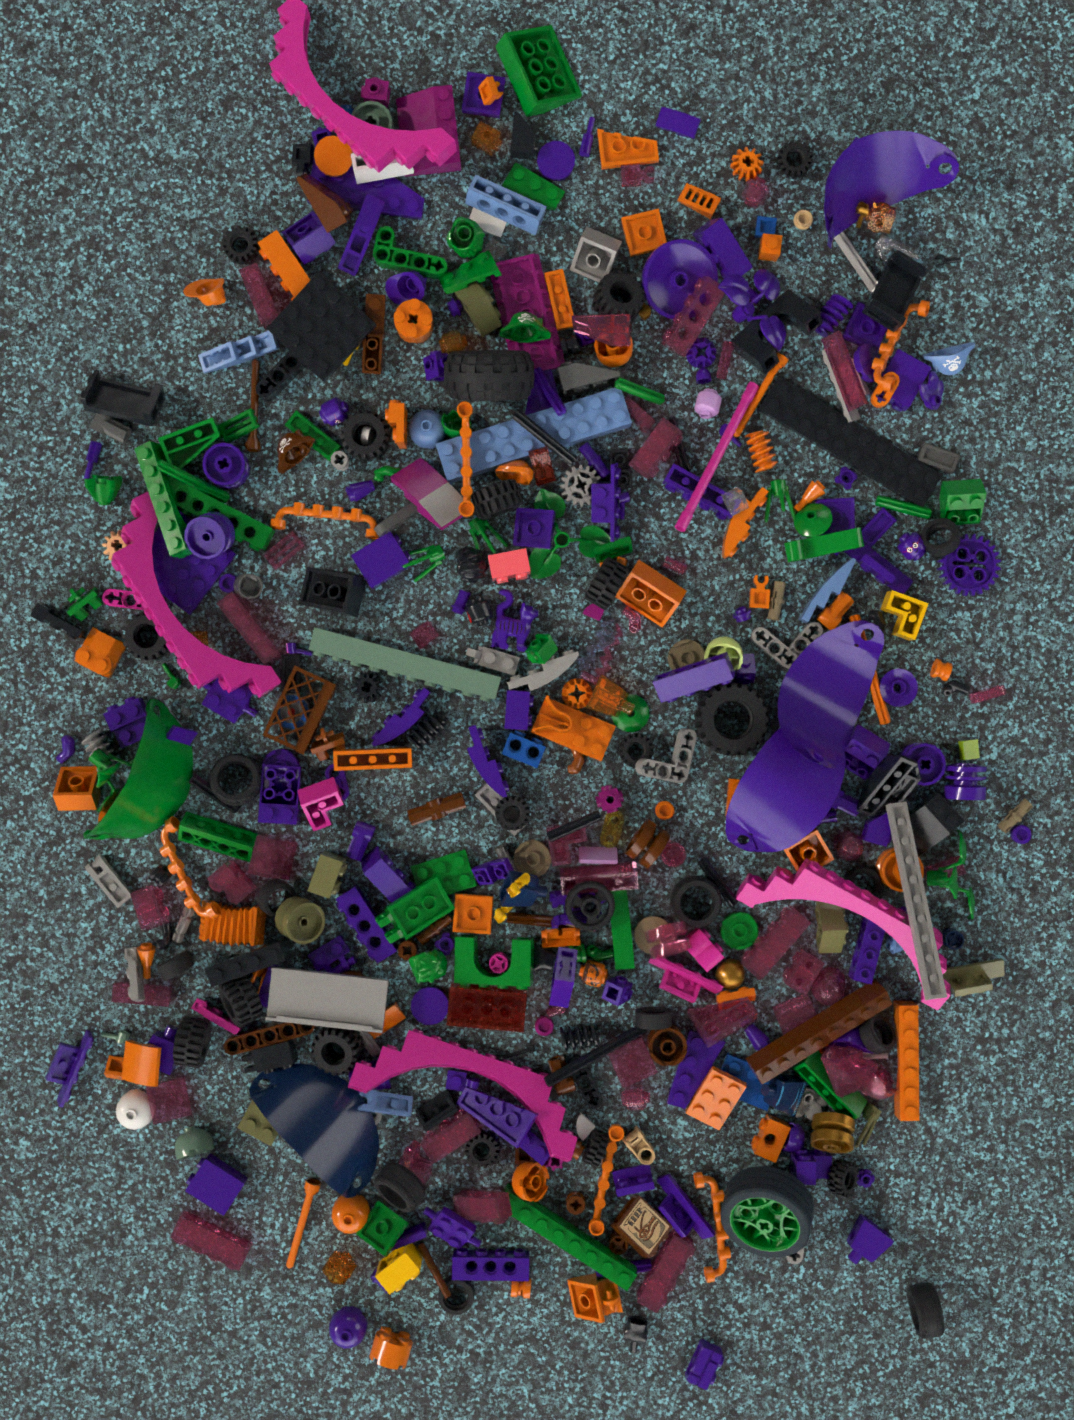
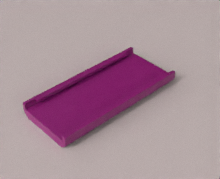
(524, 290)

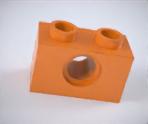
(770, 1149)

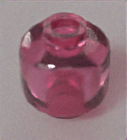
(755, 192)
(635, 1097)

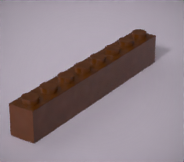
(818, 1031)

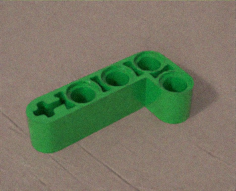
(412, 257)
(824, 545)

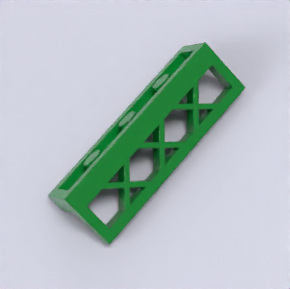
(218, 834)

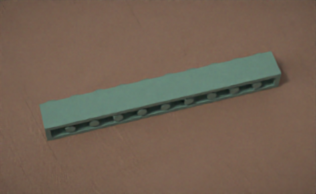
(404, 663)

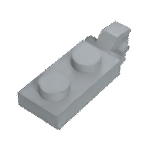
(494, 659)
(135, 975)

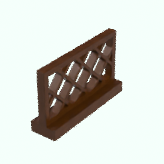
(315, 717)

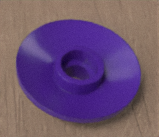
(907, 687)

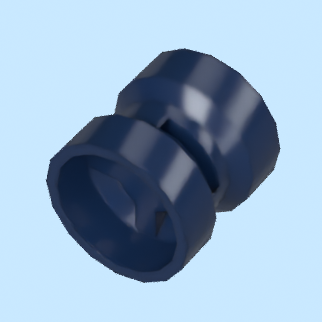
(956, 939)

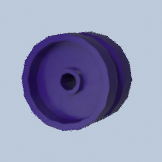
(226, 477)
(209, 535)
(932, 759)

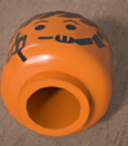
(593, 973)

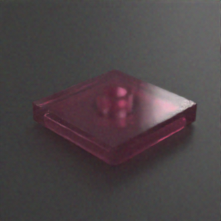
(632, 1062)
(169, 1100)

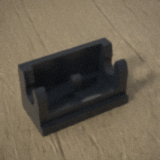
(436, 1110)

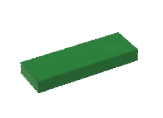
(323, 443)

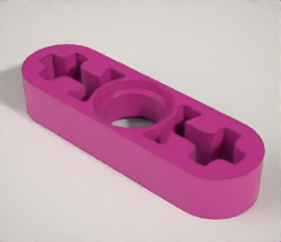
(116, 603)

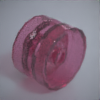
(667, 936)

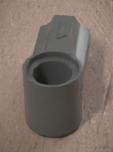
(108, 426)

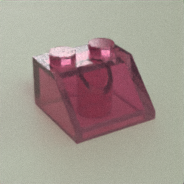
(272, 857)

